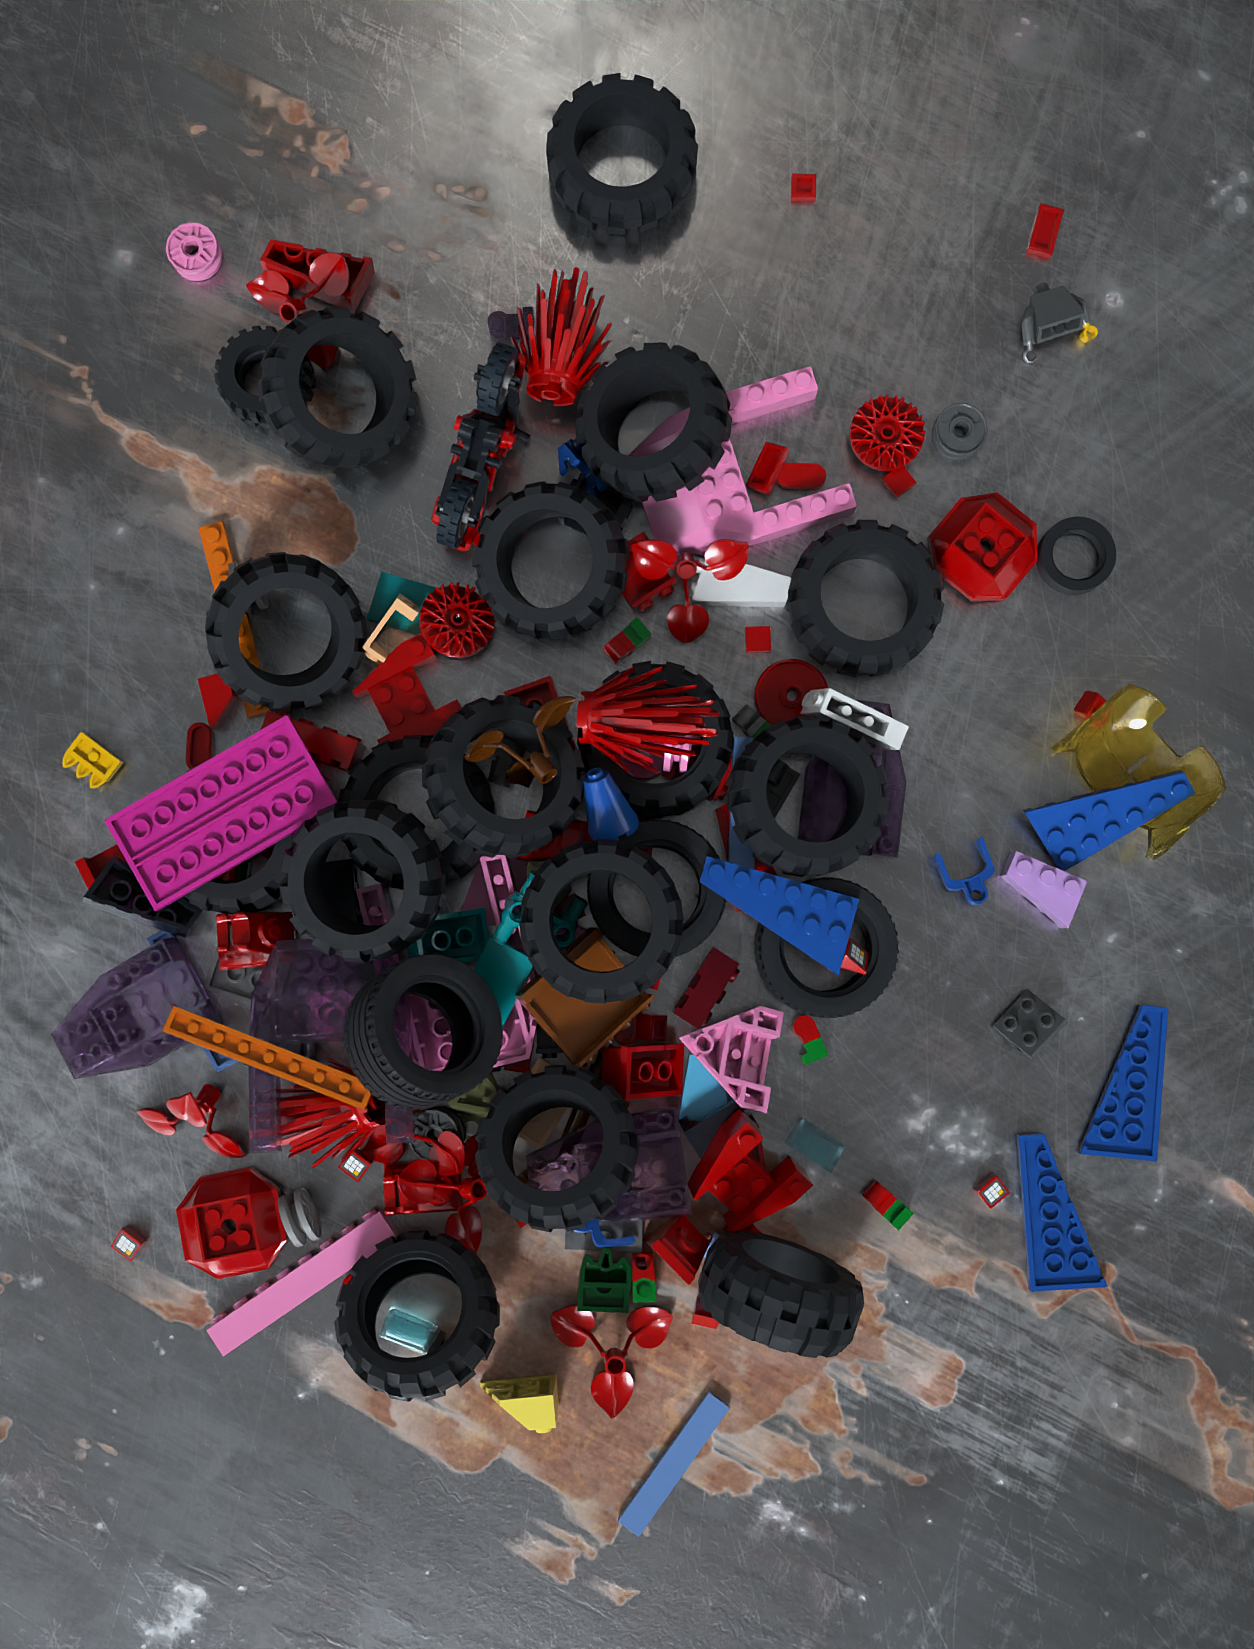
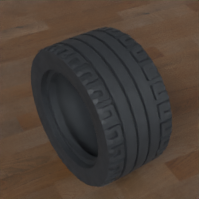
(694, 850)
(857, 993)
(470, 1014)

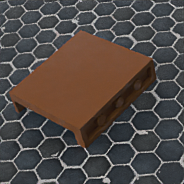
(573, 1024)

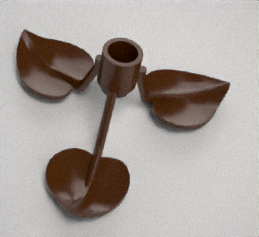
(534, 764)

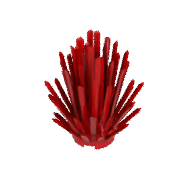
(561, 340)
(610, 719)
(325, 1119)

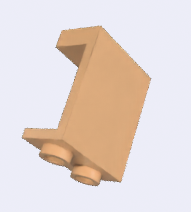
(404, 606)

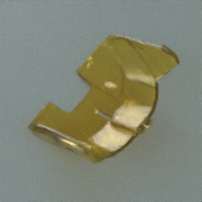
(1120, 737)

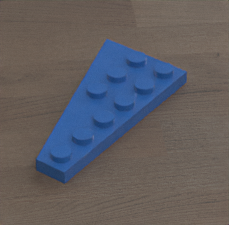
(1130, 1105)

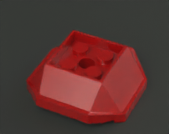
(970, 568)
(238, 1196)

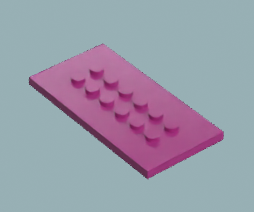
(220, 813)

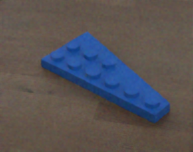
(1096, 819)
(797, 912)
(1053, 1234)

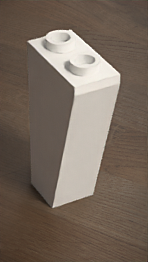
(748, 589)
(861, 719)

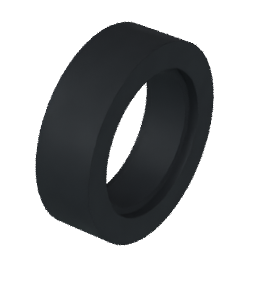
(1101, 539)

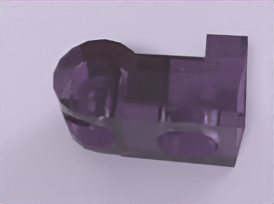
(506, 325)

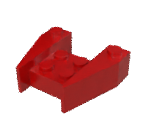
(401, 695)
(741, 1179)

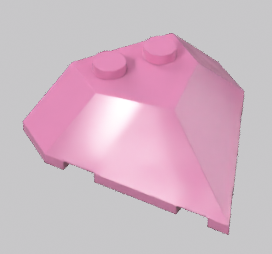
(738, 1054)

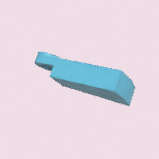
(700, 1092)

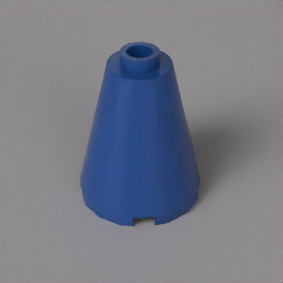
(606, 807)

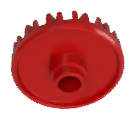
(897, 420)
(460, 605)
(778, 681)

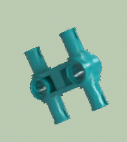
(511, 920)

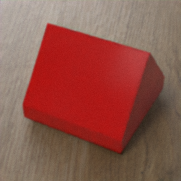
(703, 1317)

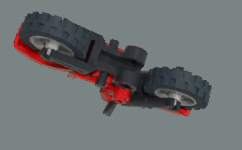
(481, 441)

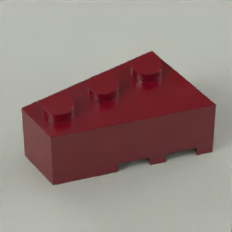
(706, 988)

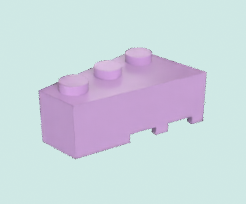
(1045, 886)

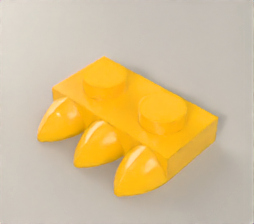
(91, 758)

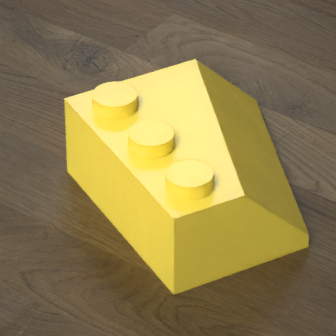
(528, 1399)

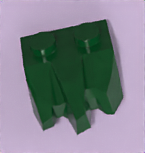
(604, 1284)

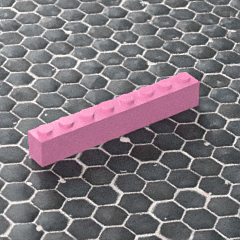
(300, 1283)

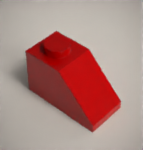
(217, 699)

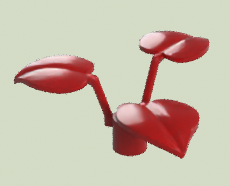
(272, 292)
(655, 557)
(194, 1112)
(446, 1155)
(418, 1183)
(614, 1386)

